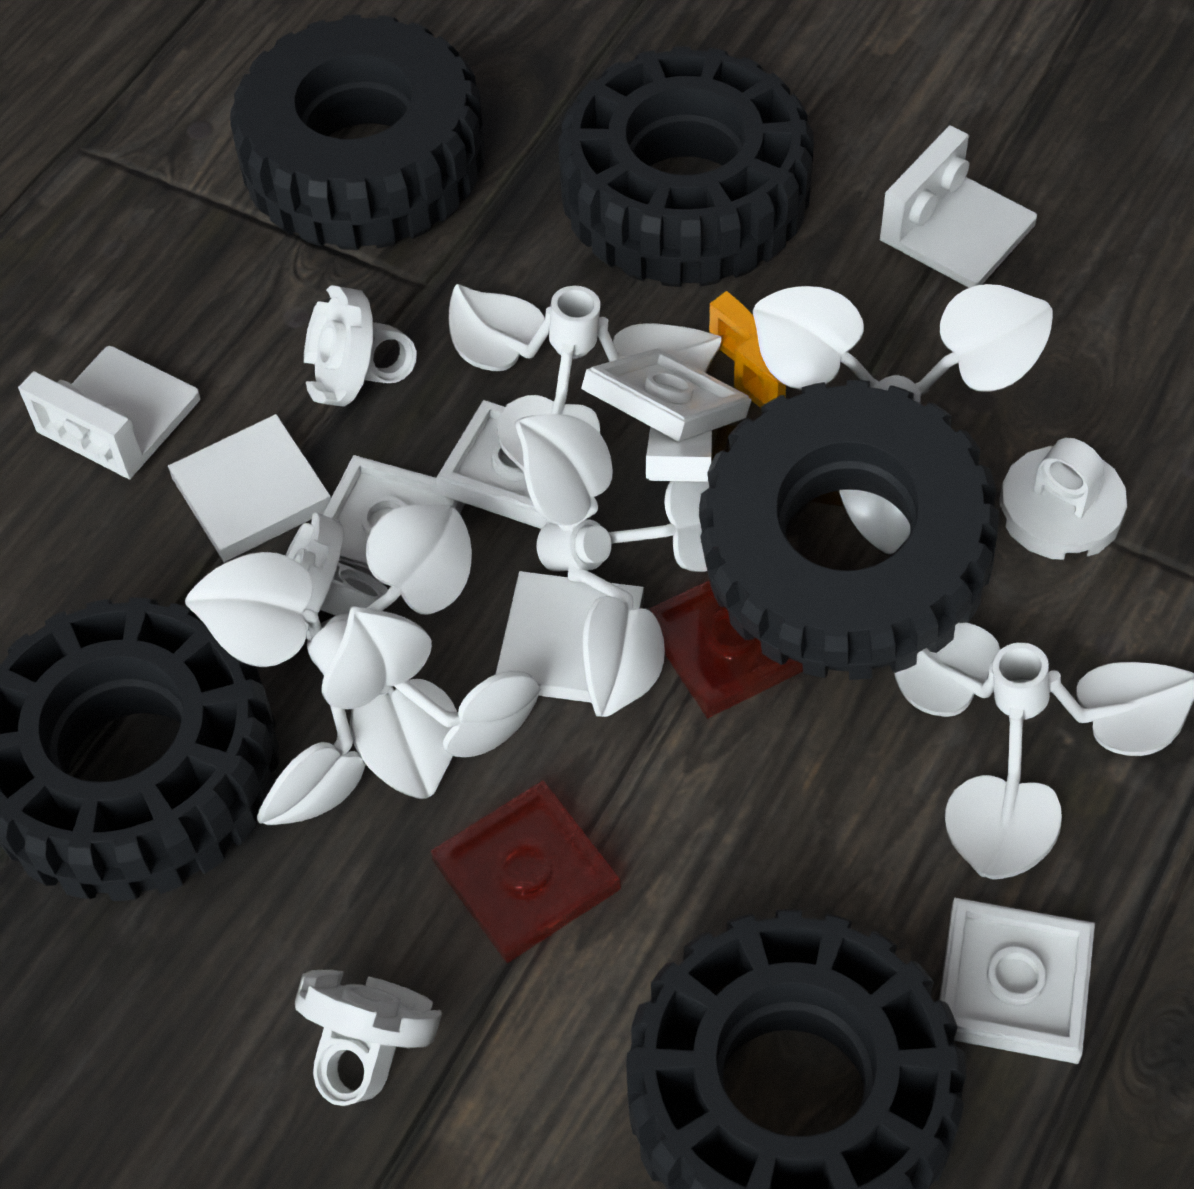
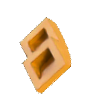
(740, 343)

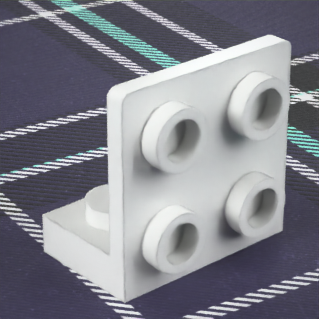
(950, 218)
(112, 411)

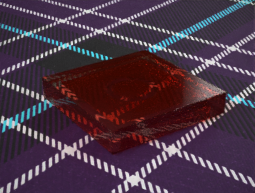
(712, 655)
(525, 871)

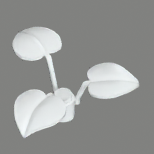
(498, 328)
(988, 328)
(563, 473)
(260, 616)
(360, 663)
(1013, 825)

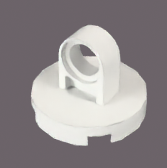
(343, 344)
(1063, 500)
(334, 584)
(365, 1021)

